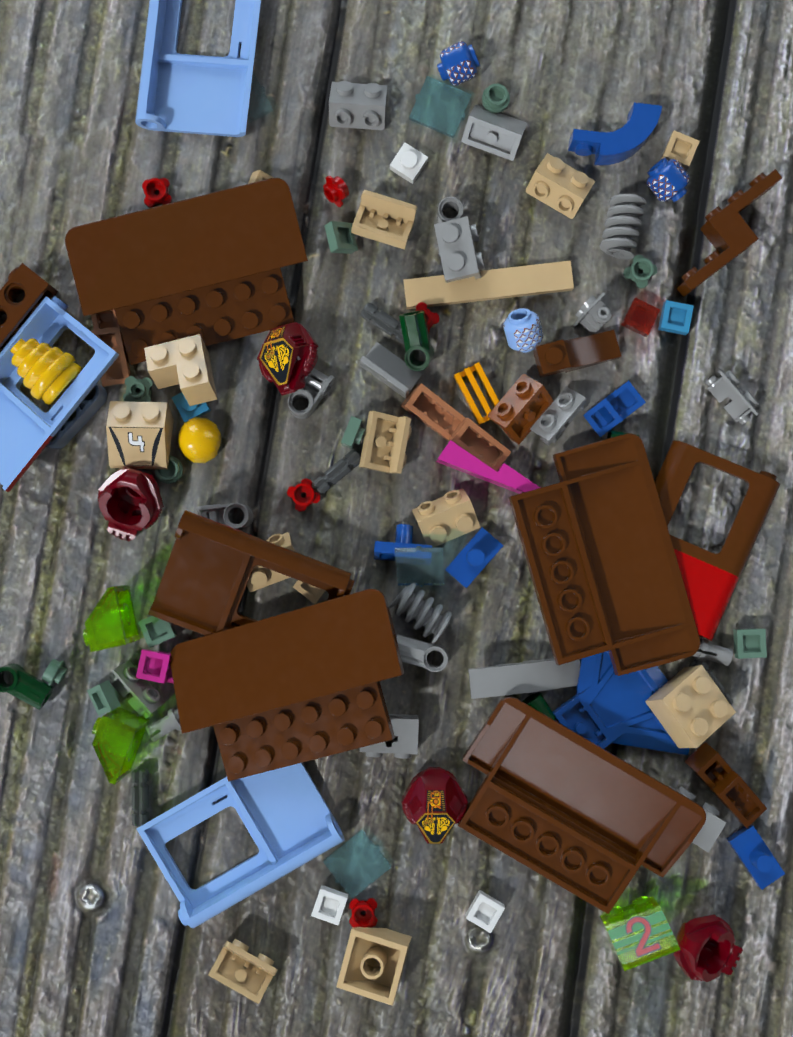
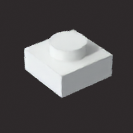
(408, 163)
(329, 905)
(485, 911)

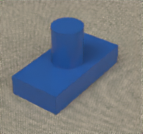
(403, 539)
(474, 557)
(755, 856)

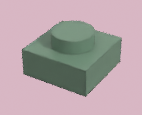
(340, 237)
(353, 433)
(156, 630)
(750, 643)
(104, 697)

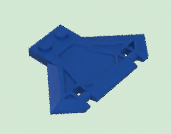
(614, 707)

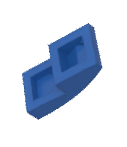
(614, 408)

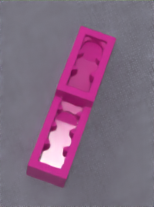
(505, 477)

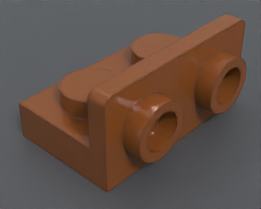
(521, 408)

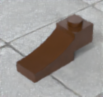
(576, 353)
(726, 784)

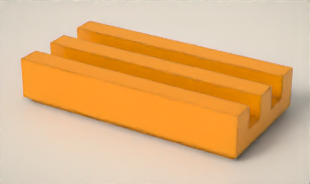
(486, 384)

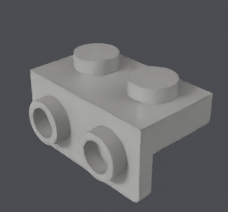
(357, 105)
(458, 249)

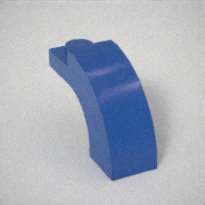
(619, 144)

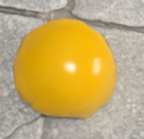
(199, 440)

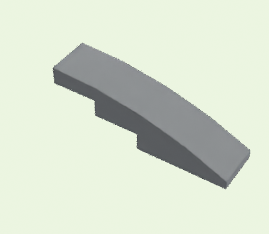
(522, 677)

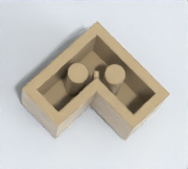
(183, 363)

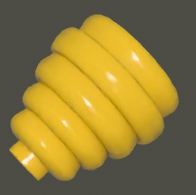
(44, 369)

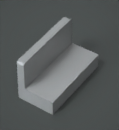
(493, 132)
(390, 370)

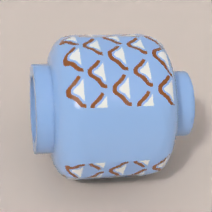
(523, 330)

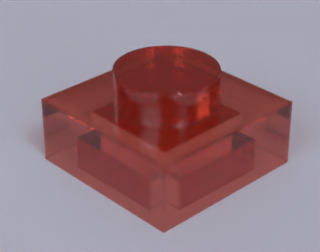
(640, 317)

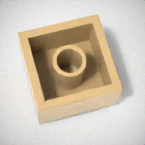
(690, 707)

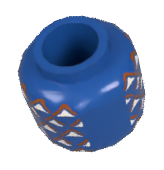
(458, 63)
(668, 180)

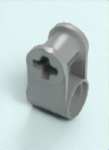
(315, 390)
(224, 512)

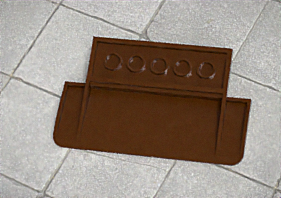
(191, 266)
(606, 560)
(291, 683)
(572, 806)

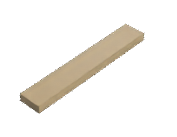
(492, 285)

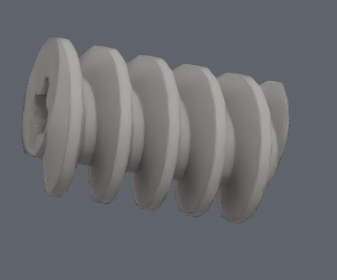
(619, 225)
(422, 611)

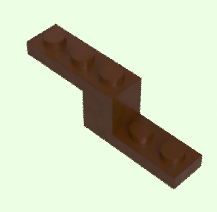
(728, 231)

